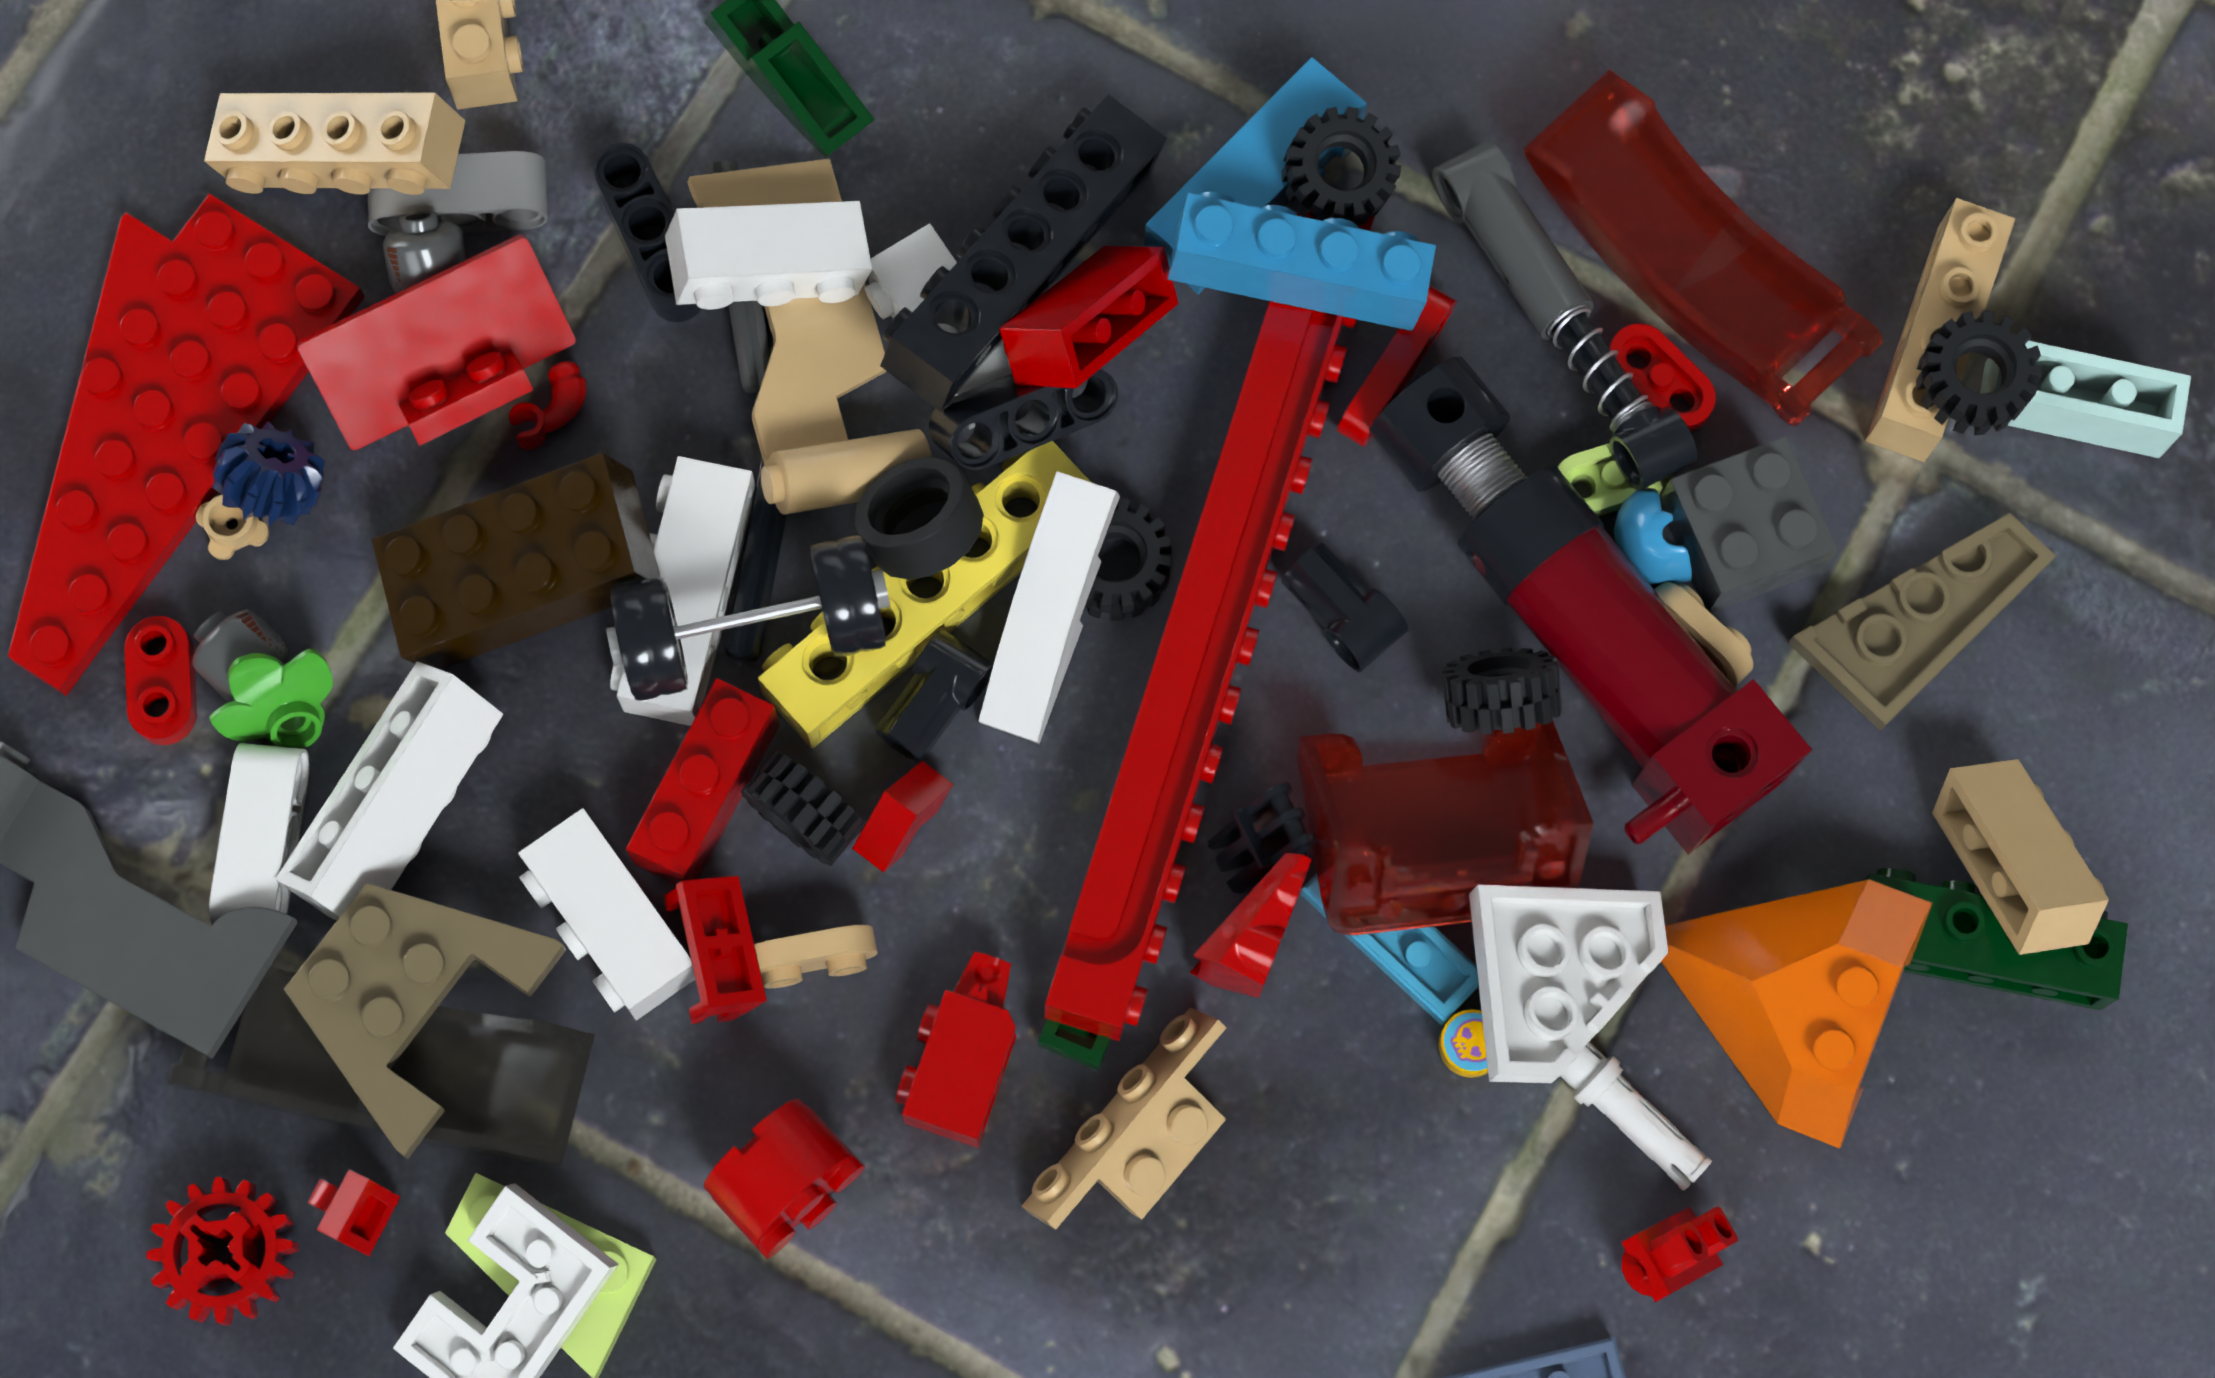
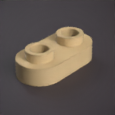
(1721, 643)
(838, 949)

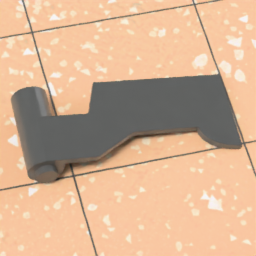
(119, 936)

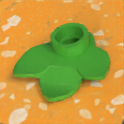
(275, 699)

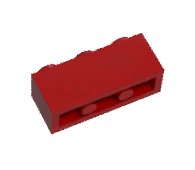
(1089, 316)
(703, 784)

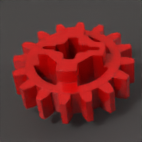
(203, 1270)

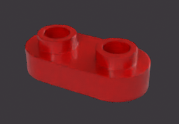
(1666, 374)
(160, 676)

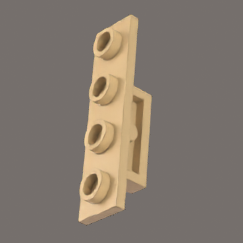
(1142, 1133)

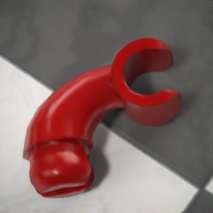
(567, 399)

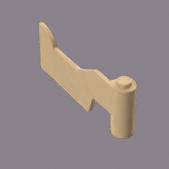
(814, 361)

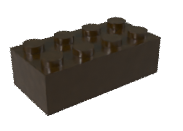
(514, 562)

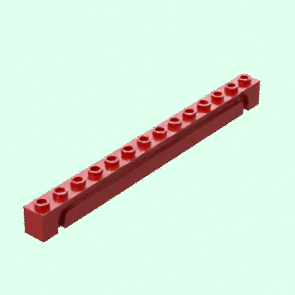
(1194, 672)

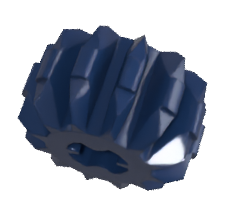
(268, 474)

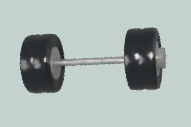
(650, 640)

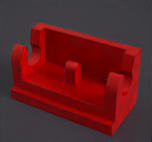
(719, 947)

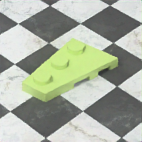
(606, 1316)

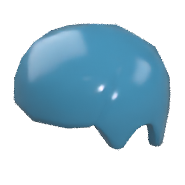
(1640, 538)

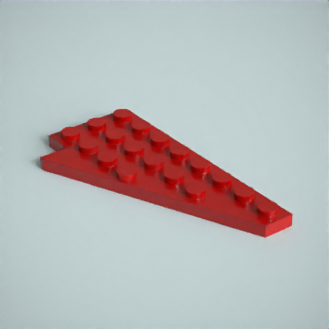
(176, 360)

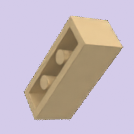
(2020, 856)

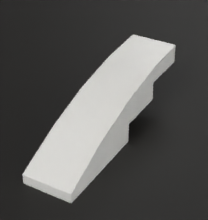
(1048, 607)

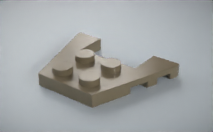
(383, 979)

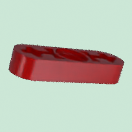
(1395, 367)

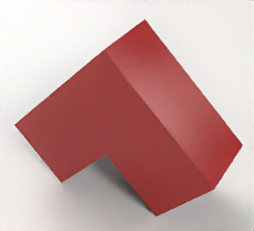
(900, 815)

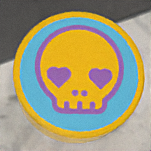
(1463, 1044)

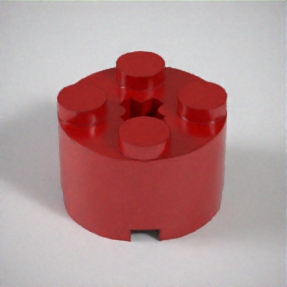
(783, 1176)

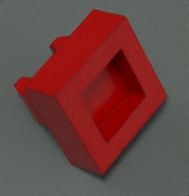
(354, 1211)

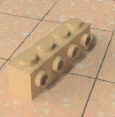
(479, 51)
(335, 141)

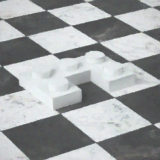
(556, 1286)

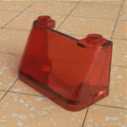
(1419, 835)

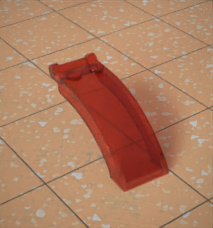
(1694, 249)

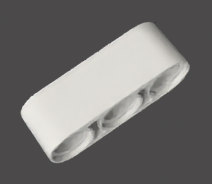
(259, 828)

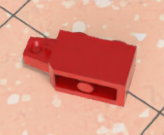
(963, 1055)

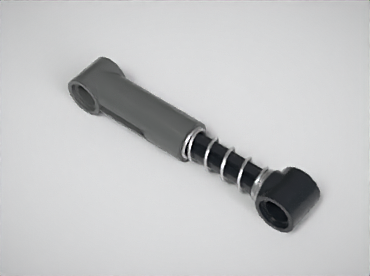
(1483, 194)

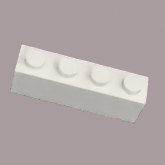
(698, 557)
(391, 791)

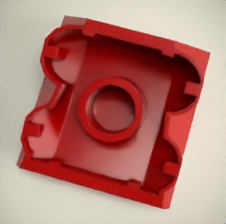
(1247, 941)

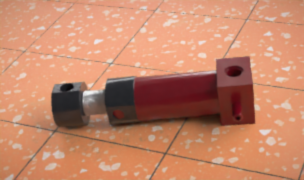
(1594, 614)

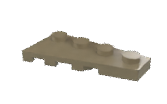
(1909, 630)

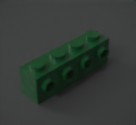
(1970, 947)

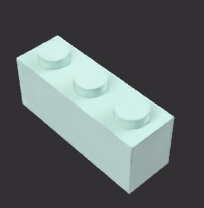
(2101, 401)

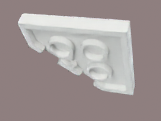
(1557, 969)

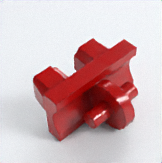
(1676, 1251)

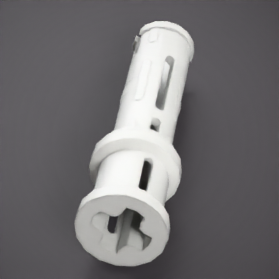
(1600, 1083)

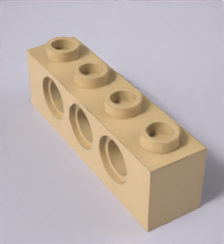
(1953, 282)

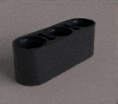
(633, 210)
(994, 412)

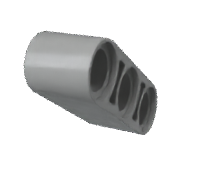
(485, 195)

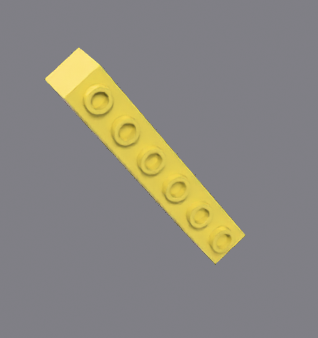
(820, 706)

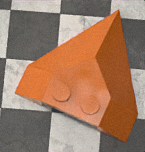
(1800, 993)

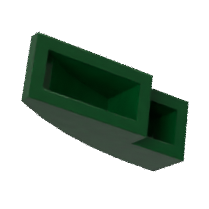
(790, 71)

